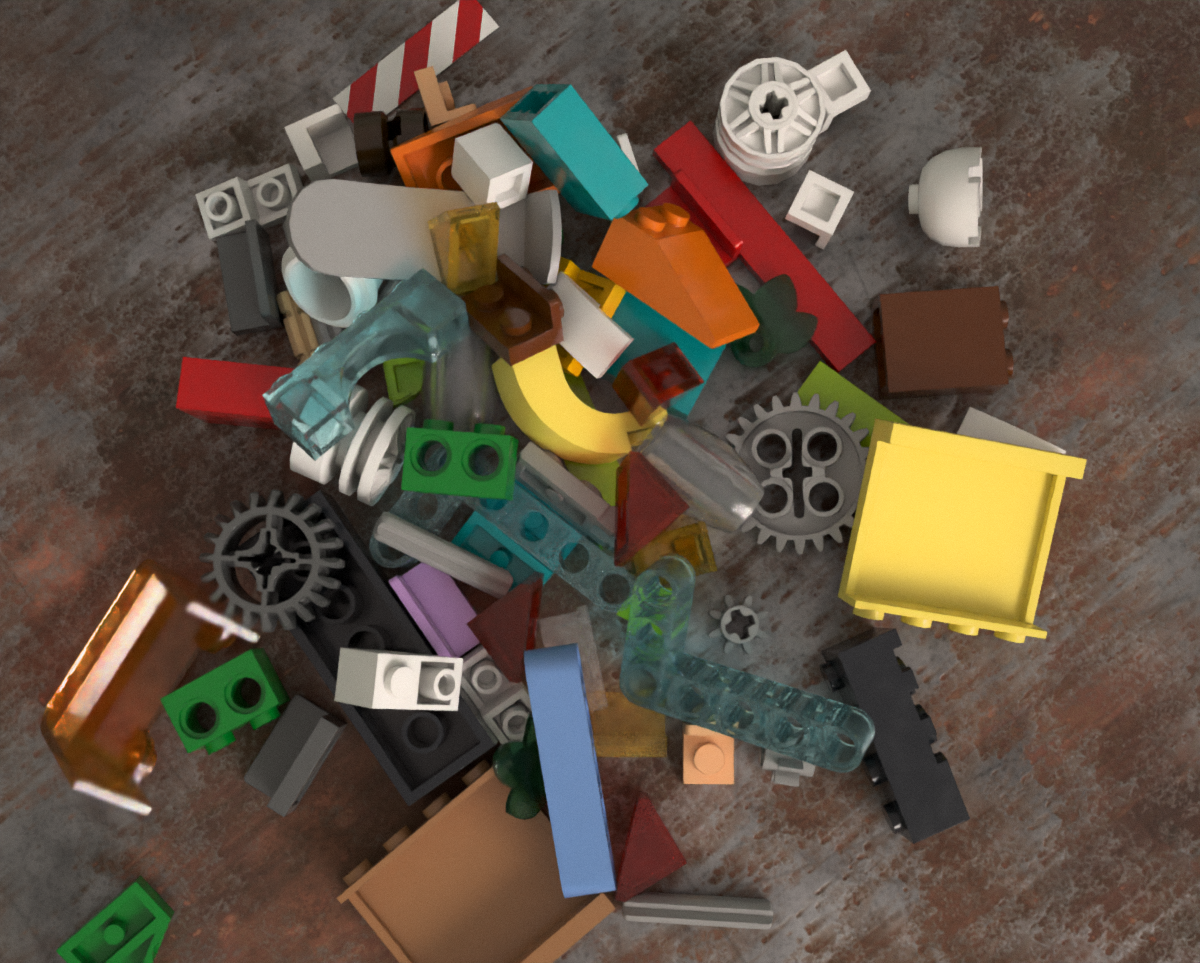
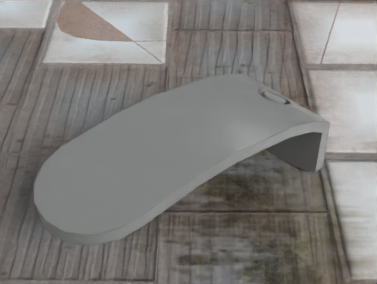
(386, 235)

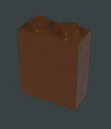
(940, 342)

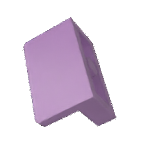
(437, 608)

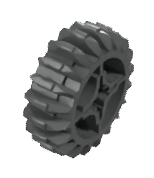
(227, 558)

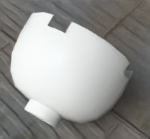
(950, 197)

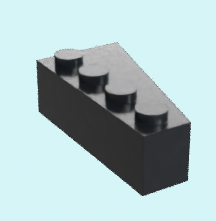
(900, 758)

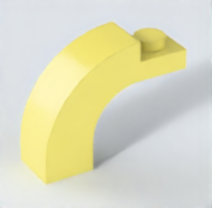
(557, 419)

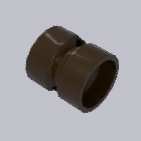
(378, 133)

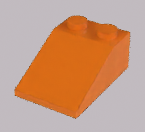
(429, 156)
(676, 273)

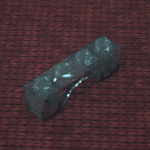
(413, 321)

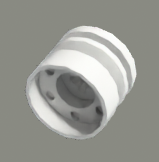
(751, 141)
(367, 455)

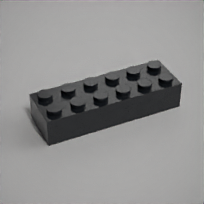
(365, 613)

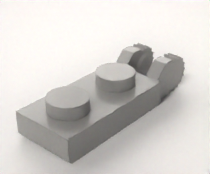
(570, 497)

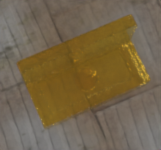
(628, 729)

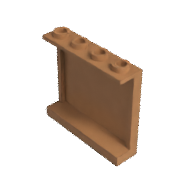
(473, 884)

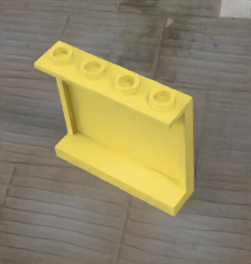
(954, 530)

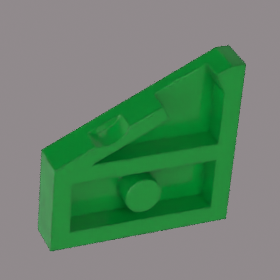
(123, 930)

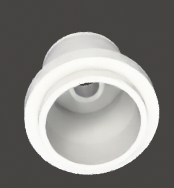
(325, 297)

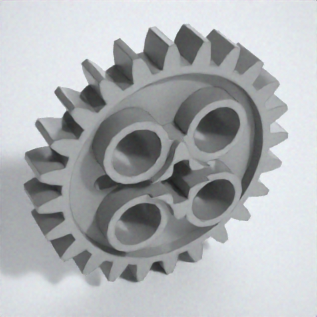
(842, 471)

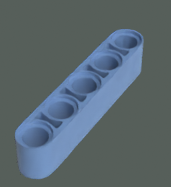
(570, 770)

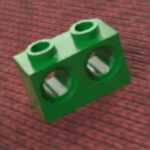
(459, 472)
(223, 693)

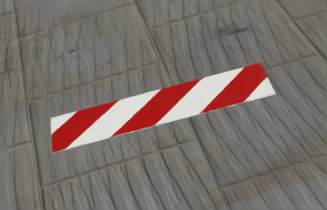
(434, 45)

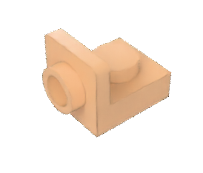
(438, 98)
(706, 756)

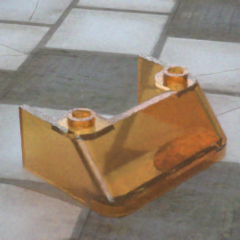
(115, 687)

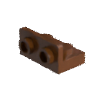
(515, 313)

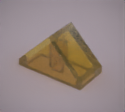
(466, 246)
(687, 541)

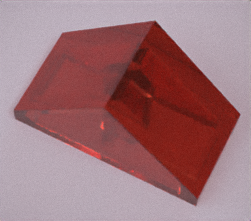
(655, 382)
(642, 507)
(511, 626)
(648, 851)

